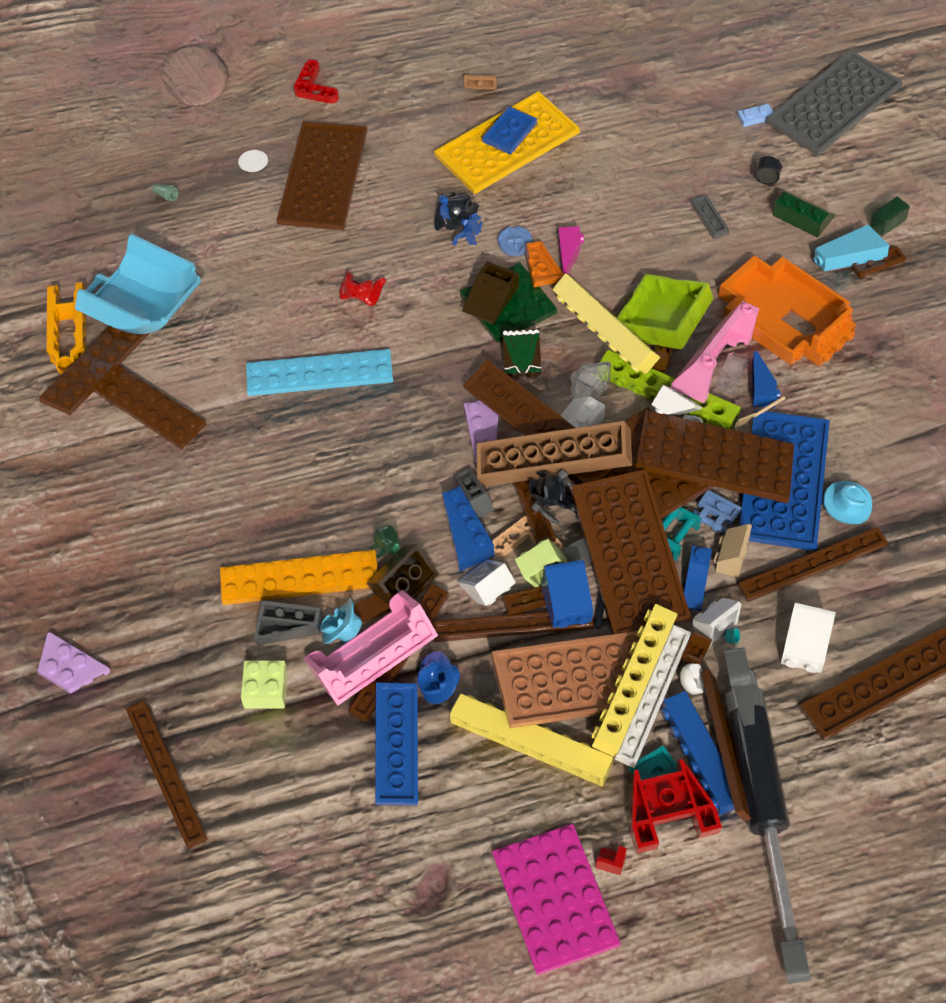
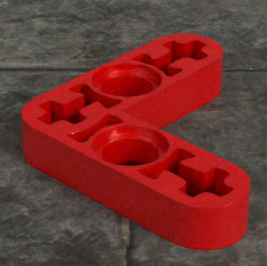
(305, 88)

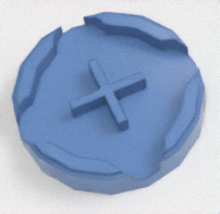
(514, 240)

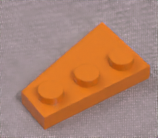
(542, 265)

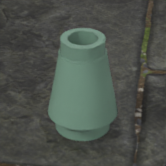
(168, 192)

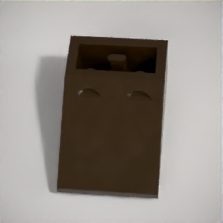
(491, 292)

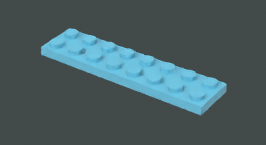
(319, 372)

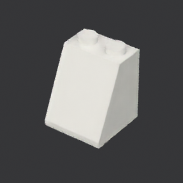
(808, 638)

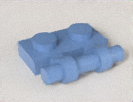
(718, 507)

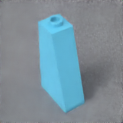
(851, 248)

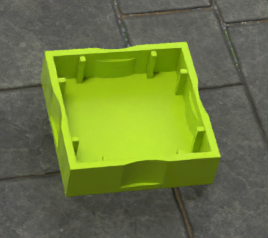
(666, 310)

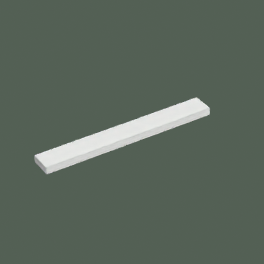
(653, 696)

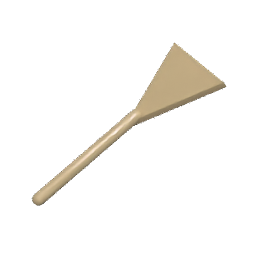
(740, 422)

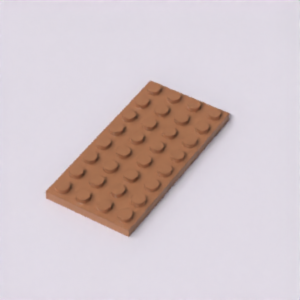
(561, 678)

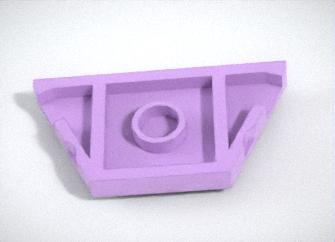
(68, 665)

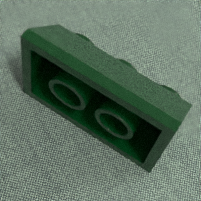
(802, 213)

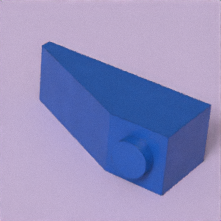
(763, 383)
(697, 577)

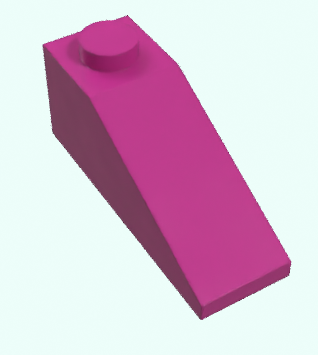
(570, 246)

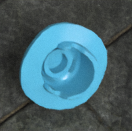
(848, 502)
(341, 624)

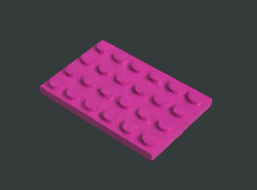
(555, 899)

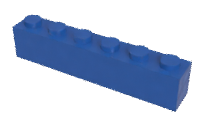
(699, 748)

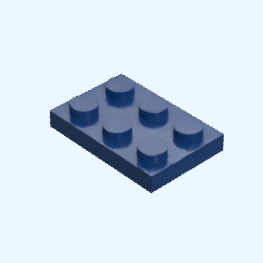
(509, 130)

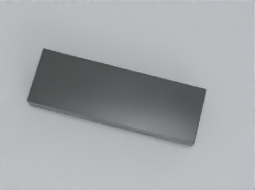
(709, 216)

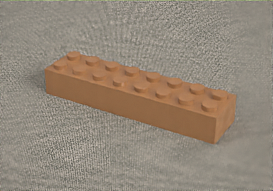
(570, 449)

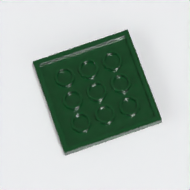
(524, 309)

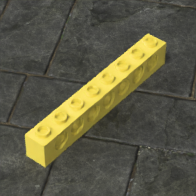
(611, 741)

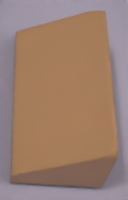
(480, 82)

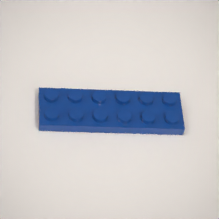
(396, 744)

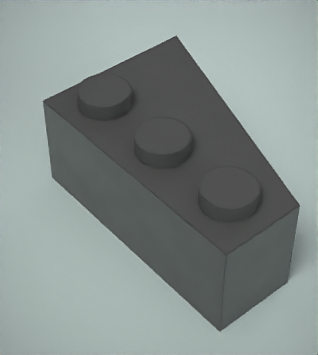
(286, 622)

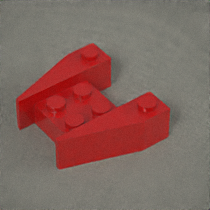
(667, 800)

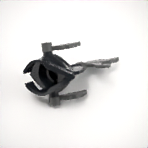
(552, 494)

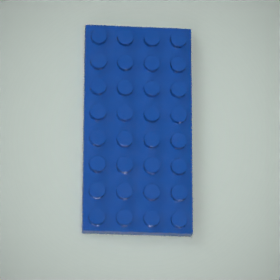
(798, 521)

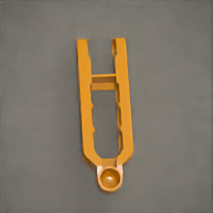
(64, 311)

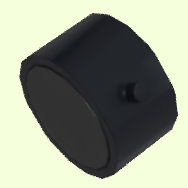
(768, 170)

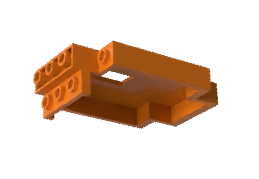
(786, 289)

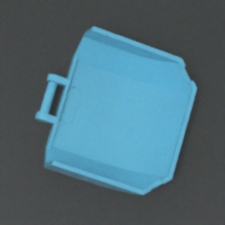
(142, 290)

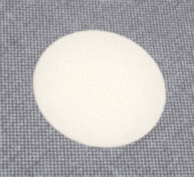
(253, 160)

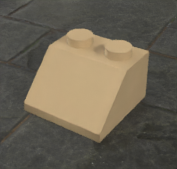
(733, 550)

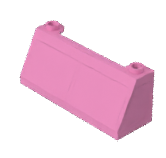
(733, 328)
(373, 650)

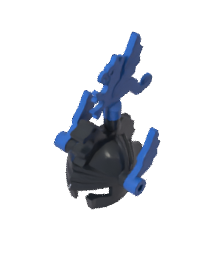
(456, 212)

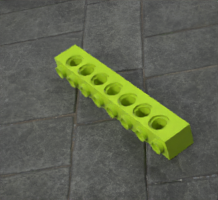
(652, 382)

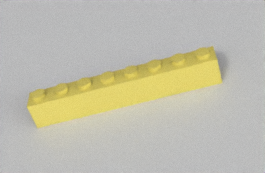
(606, 324)
(532, 740)

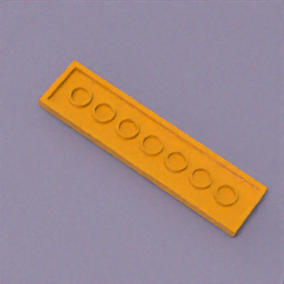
(297, 577)

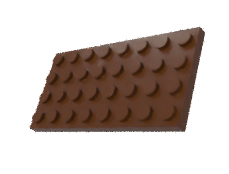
(322, 176)
(715, 456)
(628, 549)

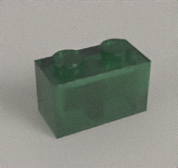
(889, 216)

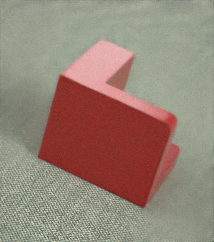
(611, 860)

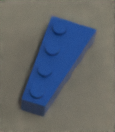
(467, 533)

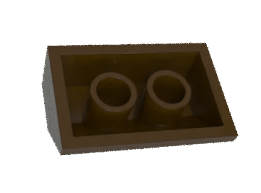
(406, 568)

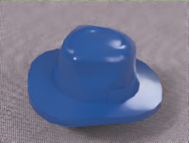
(437, 677)

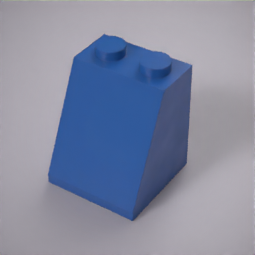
(567, 594)

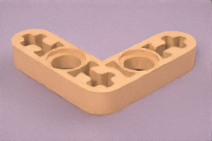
(524, 533)

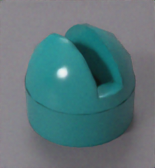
(732, 635)

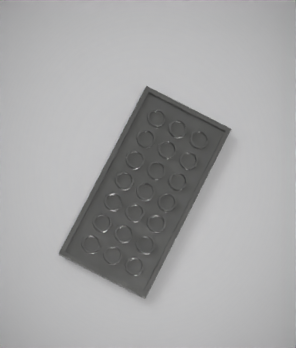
(834, 102)

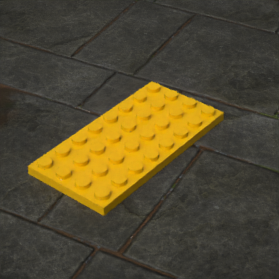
(482, 165)

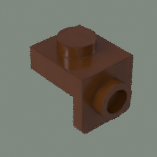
(696, 648)

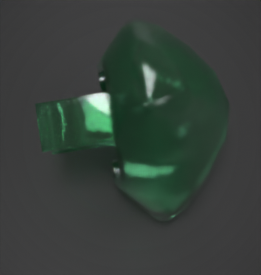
(387, 539)

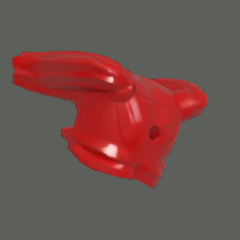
(365, 291)

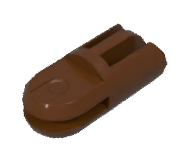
(663, 361)

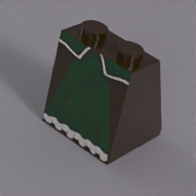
(522, 353)

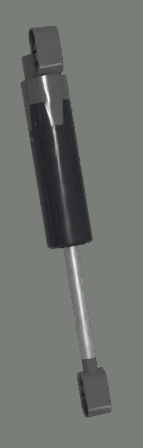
(763, 791)

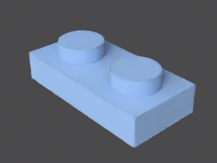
(754, 115)

